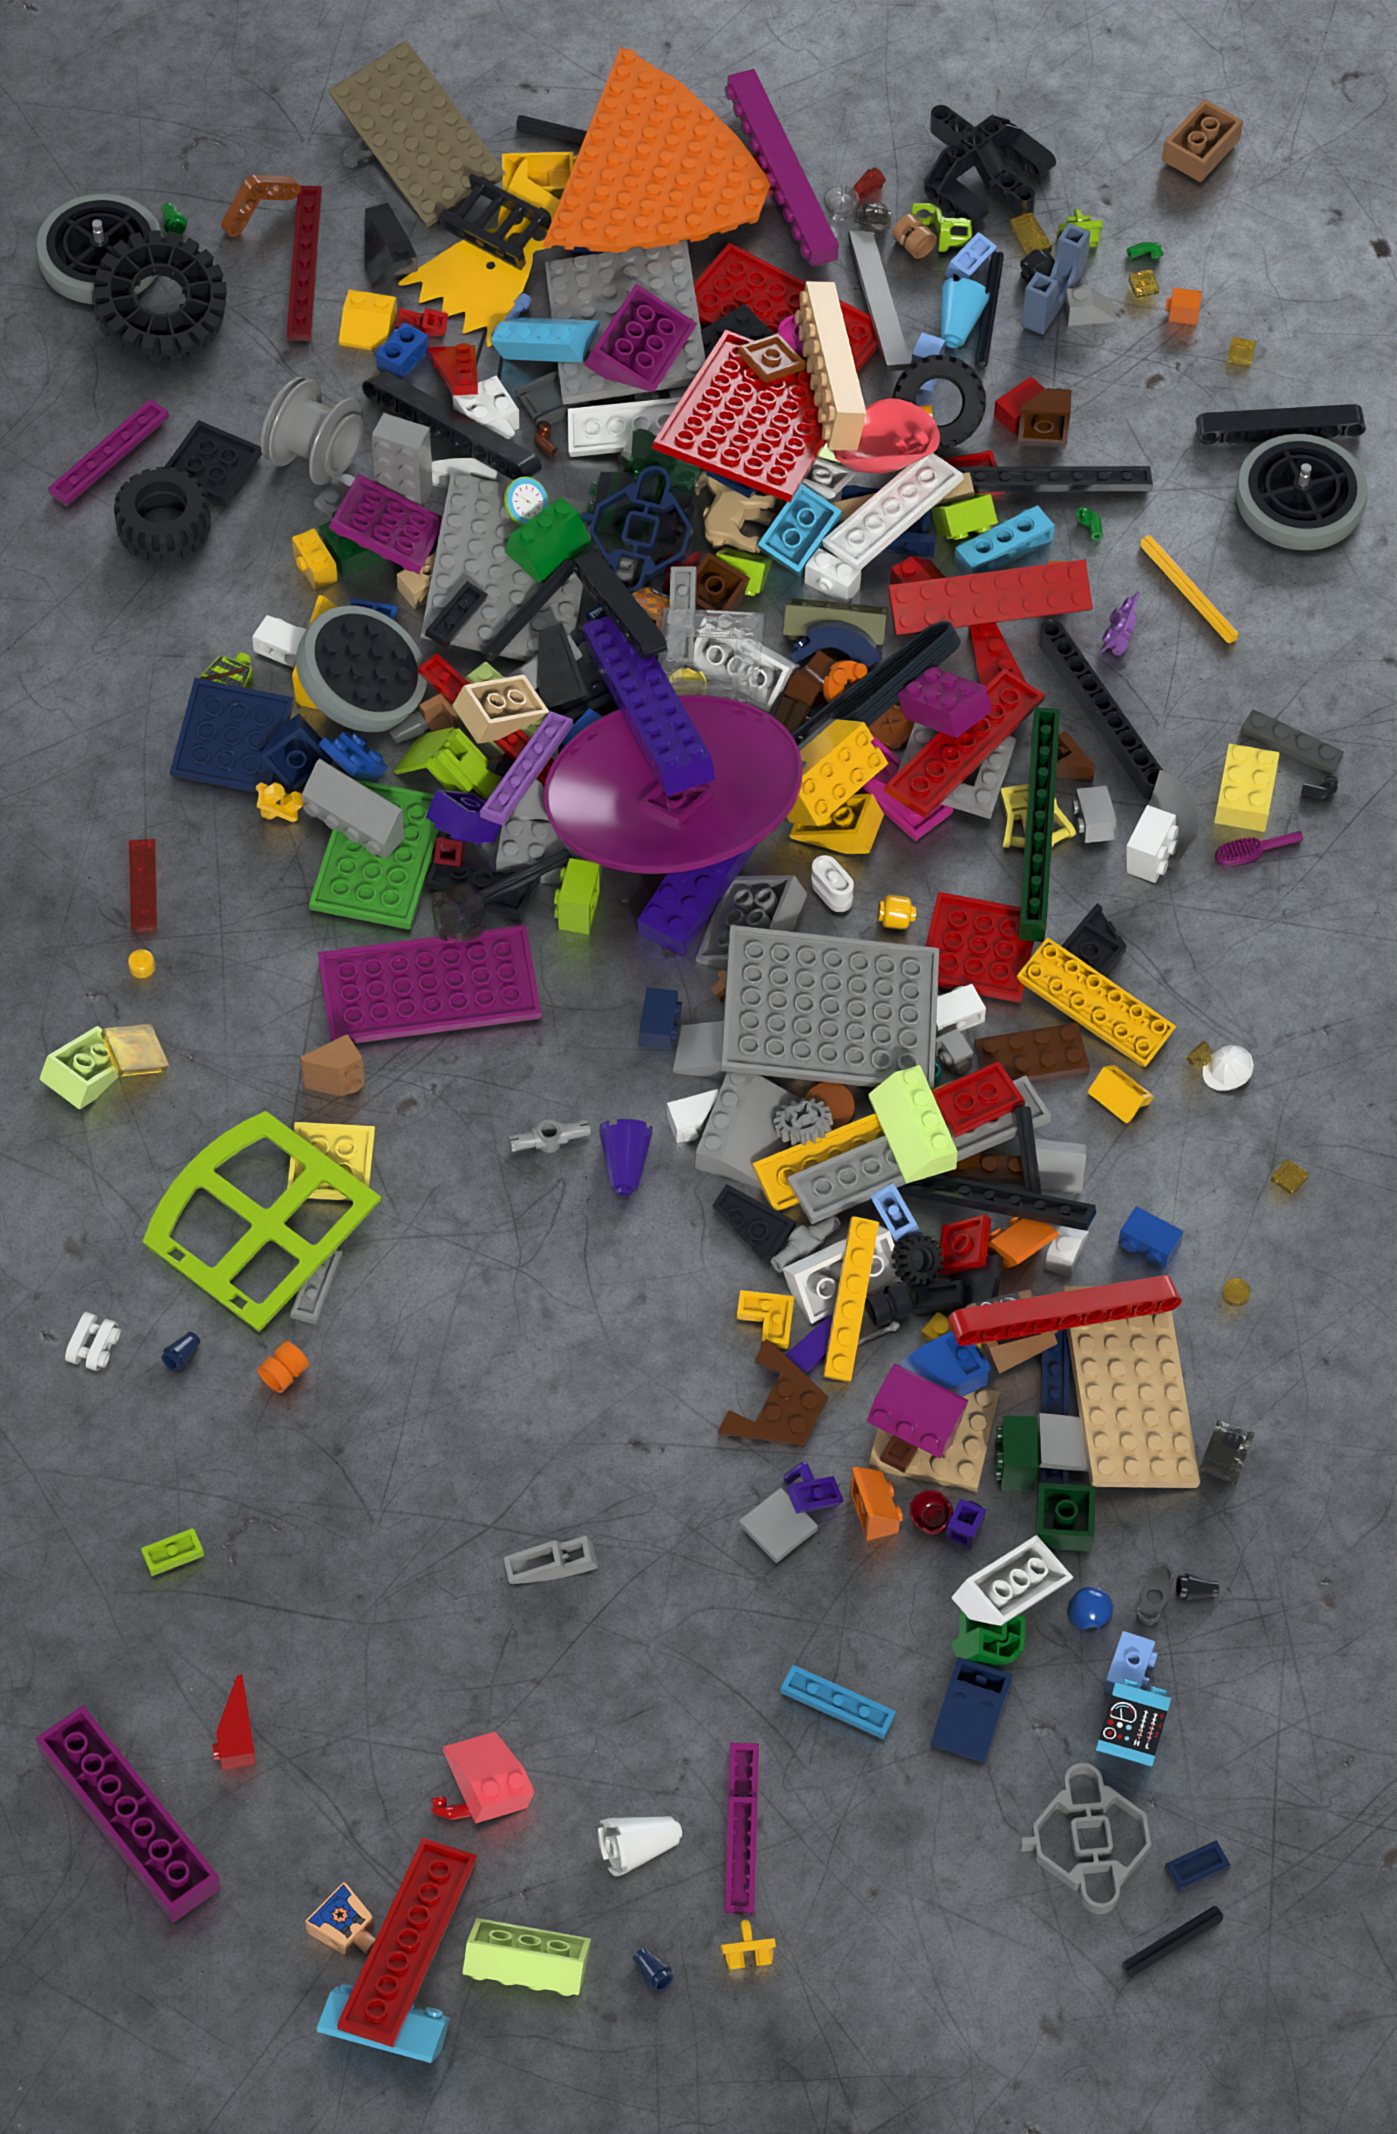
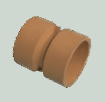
(914, 236)

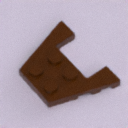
(789, 1409)

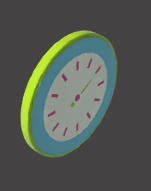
(525, 499)

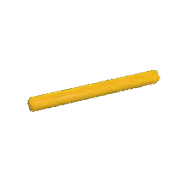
(1189, 589)

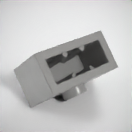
(1095, 814)

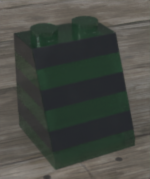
(614, 517)

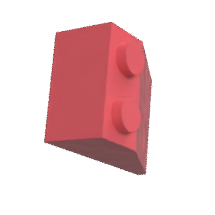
(489, 1776)

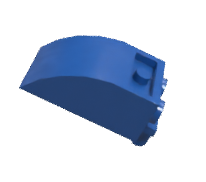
(950, 1364)

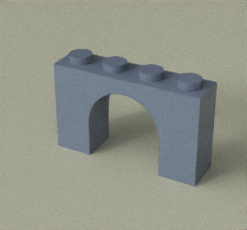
(1047, 294)

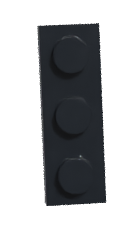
(456, 614)

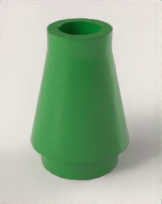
(173, 219)

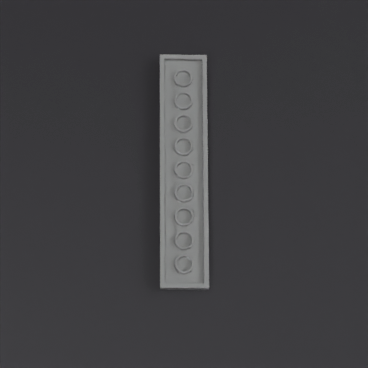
(871, 1167)

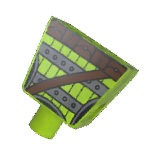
(230, 671)

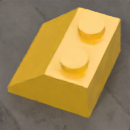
(367, 319)

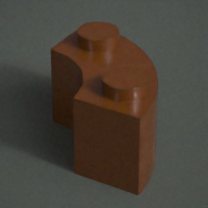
(807, 683)

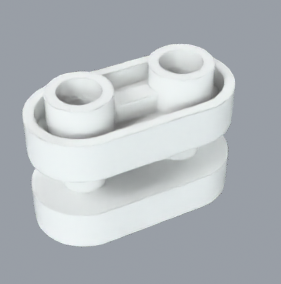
(832, 883)
(98, 1354)

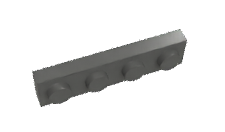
(1292, 742)

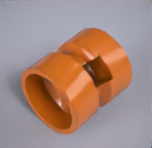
(283, 1366)

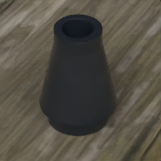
(1195, 1587)

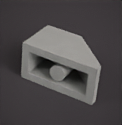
(1087, 307)

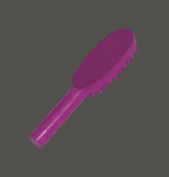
(1249, 848)

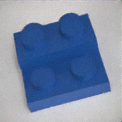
(354, 756)

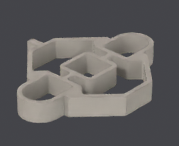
(1075, 1879)

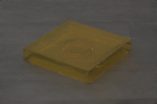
(134, 1050)

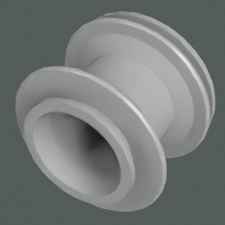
(306, 428)

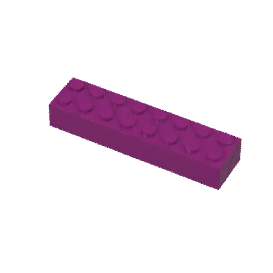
(128, 1814)

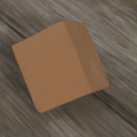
(438, 713)

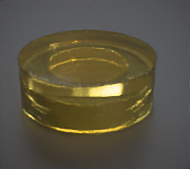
(1236, 1292)

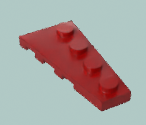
(457, 366)

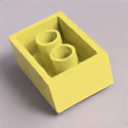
(1247, 787)

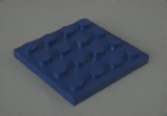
(226, 734)

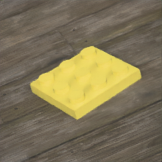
(344, 1144)

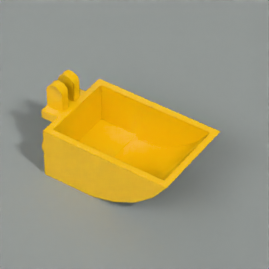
(545, 169)

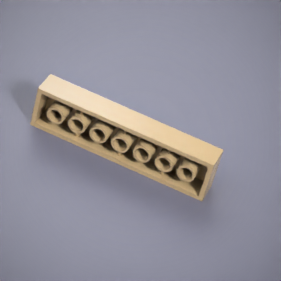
(830, 366)

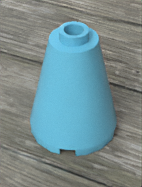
(960, 309)

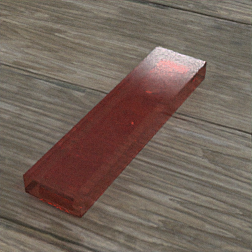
(143, 885)

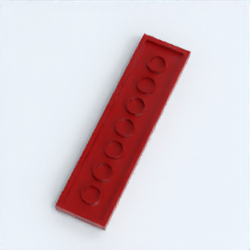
(991, 597)
(950, 760)
(407, 1942)

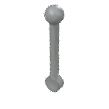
(893, 1326)

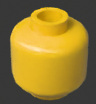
(896, 912)

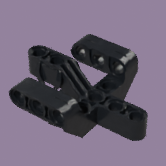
(978, 147)

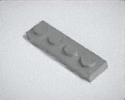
(683, 596)

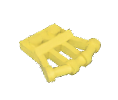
(1015, 807)

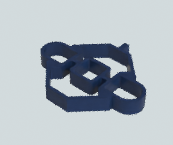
(633, 493)

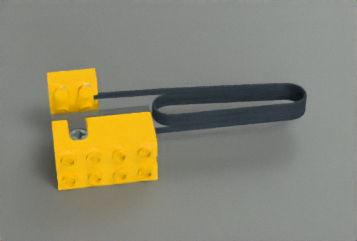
(840, 752)

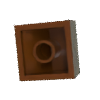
(1046, 417)
(719, 585)

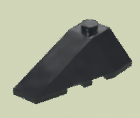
(387, 247)

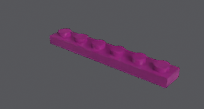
(108, 452)

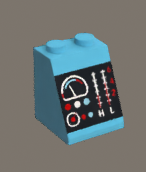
(1134, 1722)

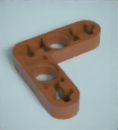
(250, 193)

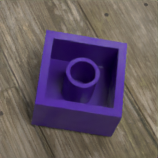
(460, 817)

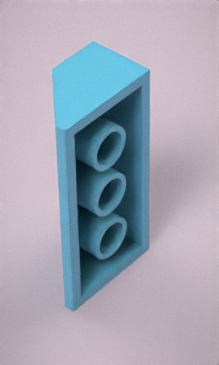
(544, 339)
(419, 2038)

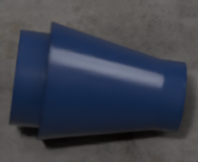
(179, 1352)
(654, 1971)

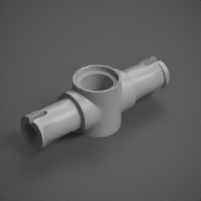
(537, 1138)
(805, 1242)

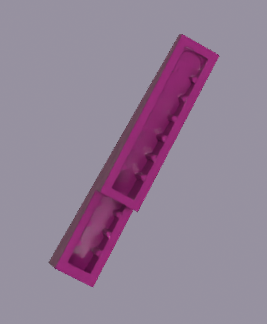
(742, 1828)

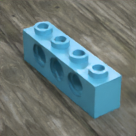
(1004, 542)

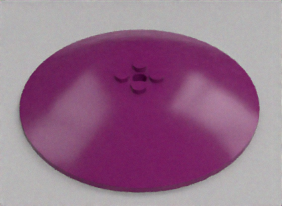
(626, 821)

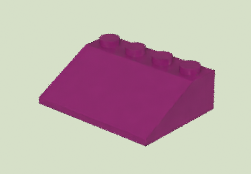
(640, 341)

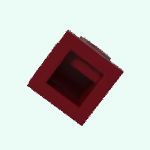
(449, 851)

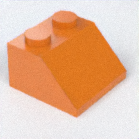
(1019, 1240)
(874, 1503)

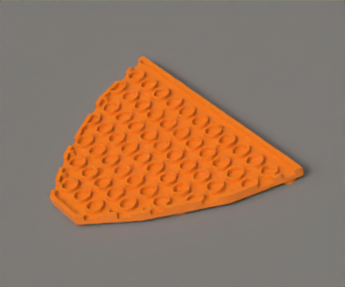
(655, 168)

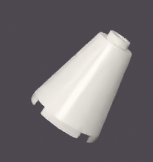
(636, 1840)

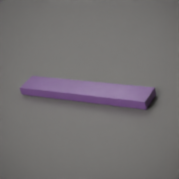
(526, 768)

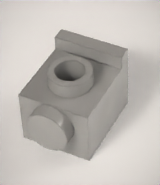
(954, 1051)

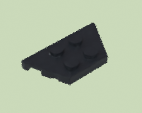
(1096, 942)

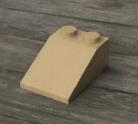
(498, 707)

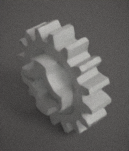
(803, 1121)

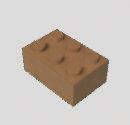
(1202, 140)

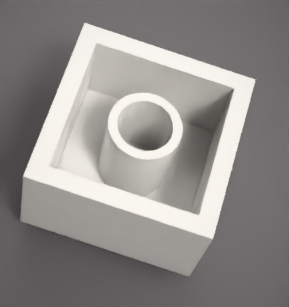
(1152, 844)

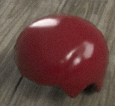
(931, 1511)

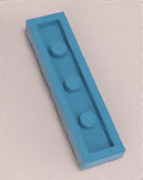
(838, 1702)

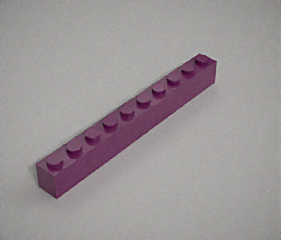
(782, 168)

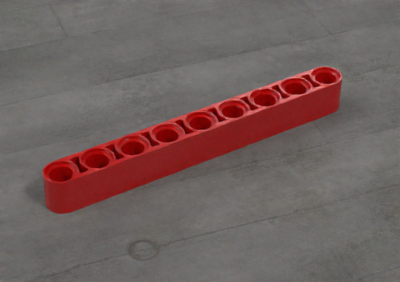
(1064, 1310)

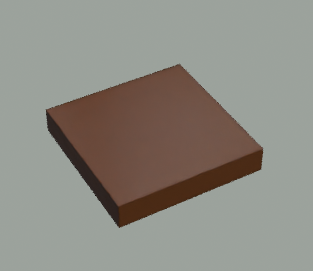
(771, 358)

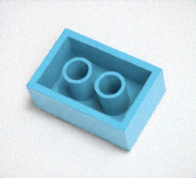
(800, 530)

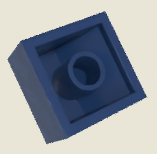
(294, 752)

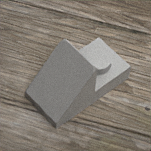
(332, 498)

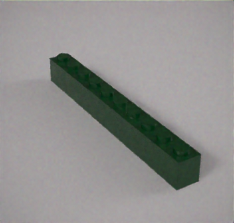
(1039, 825)

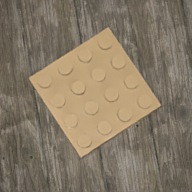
(964, 1460)

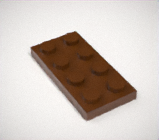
(1036, 1052)

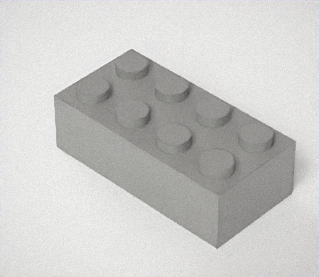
(403, 458)
(528, 843)

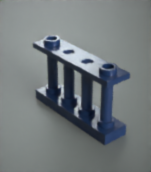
(907, 543)

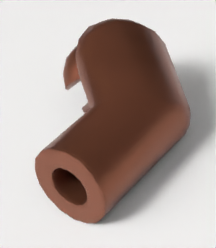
(542, 439)

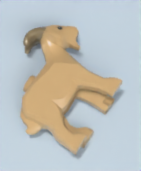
(728, 513)

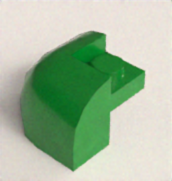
(988, 1642)

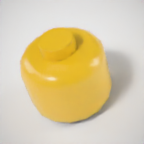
(141, 963)

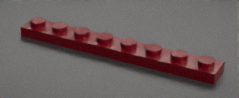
(304, 264)

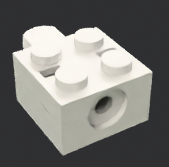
(490, 408)

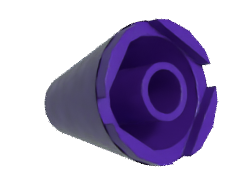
(625, 1153)

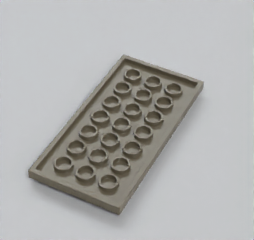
(415, 132)

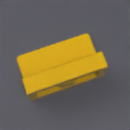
(1119, 1093)

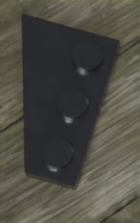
(557, 668)
(754, 1223)

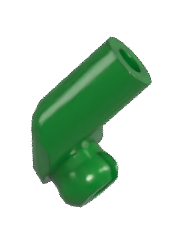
(1145, 247)
(1092, 521)

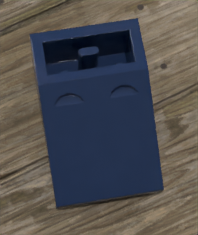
(971, 1709)

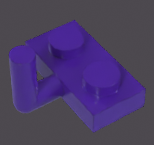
(811, 1493)

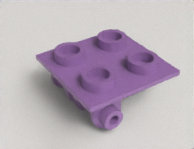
(1121, 626)

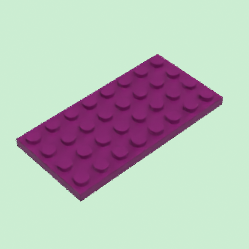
(429, 985)

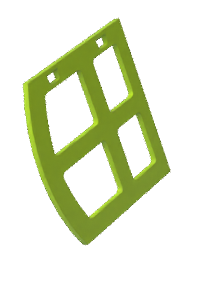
(266, 1223)

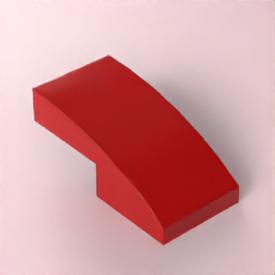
(430, 322)

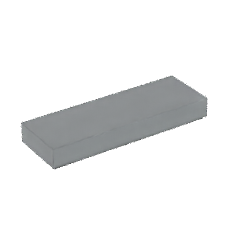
(314, 1292)

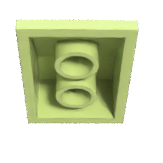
(80, 1069)

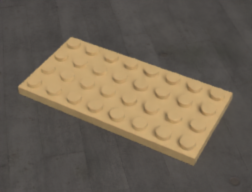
(1133, 1403)

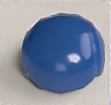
(1090, 1608)

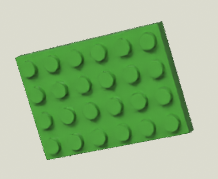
(377, 888)

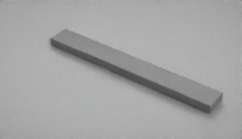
(879, 300)

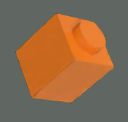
(1184, 306)

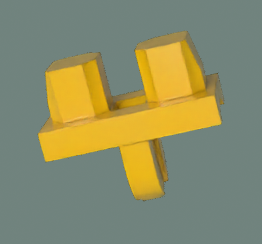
(288, 802)
(734, 1951)

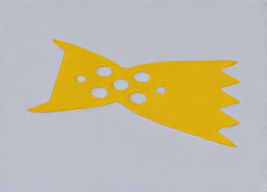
(462, 272)

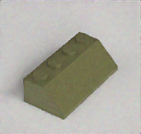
(807, 612)

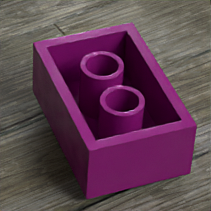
(944, 702)

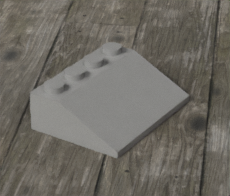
(751, 902)
(742, 1127)

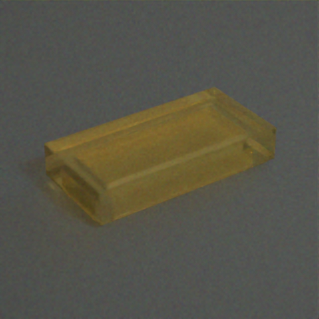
(1030, 233)

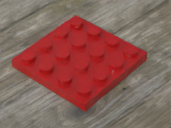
(979, 946)

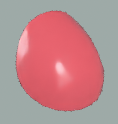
(892, 438)

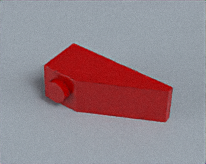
(234, 1731)

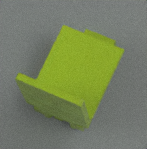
(452, 761)

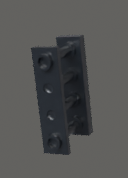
(494, 243)

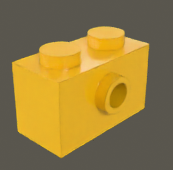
(314, 559)

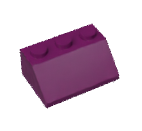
(917, 1411)

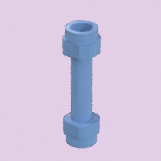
(522, 304)

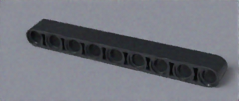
(451, 426)
(1067, 662)

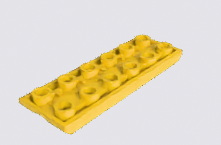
(1096, 1002)

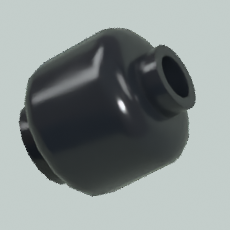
(1034, 262)

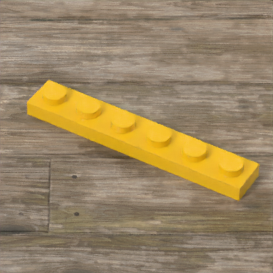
(850, 1299)

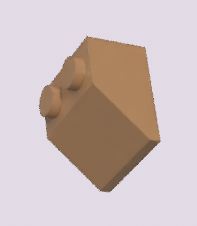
(333, 1068)

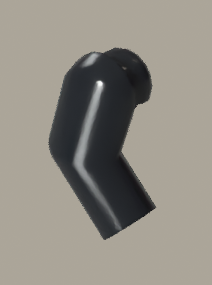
(1321, 791)

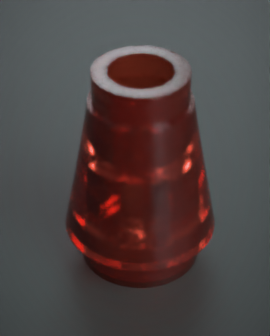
(869, 183)

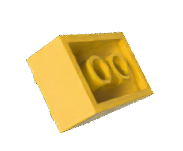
(848, 829)

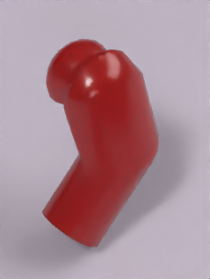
(451, 1812)

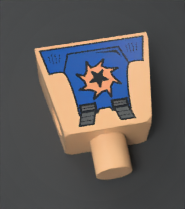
(342, 1922)

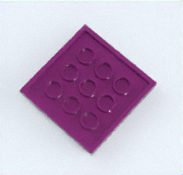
(387, 523)

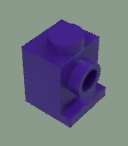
(958, 1529)

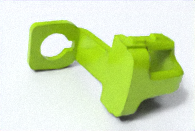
(943, 227)

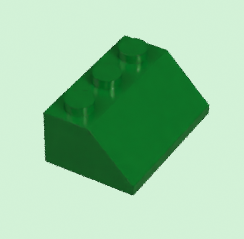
(548, 540)

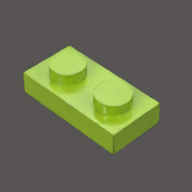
(172, 1552)

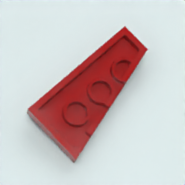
(991, 653)

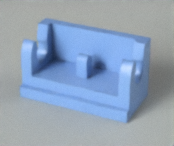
(970, 257)

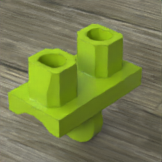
(1084, 222)

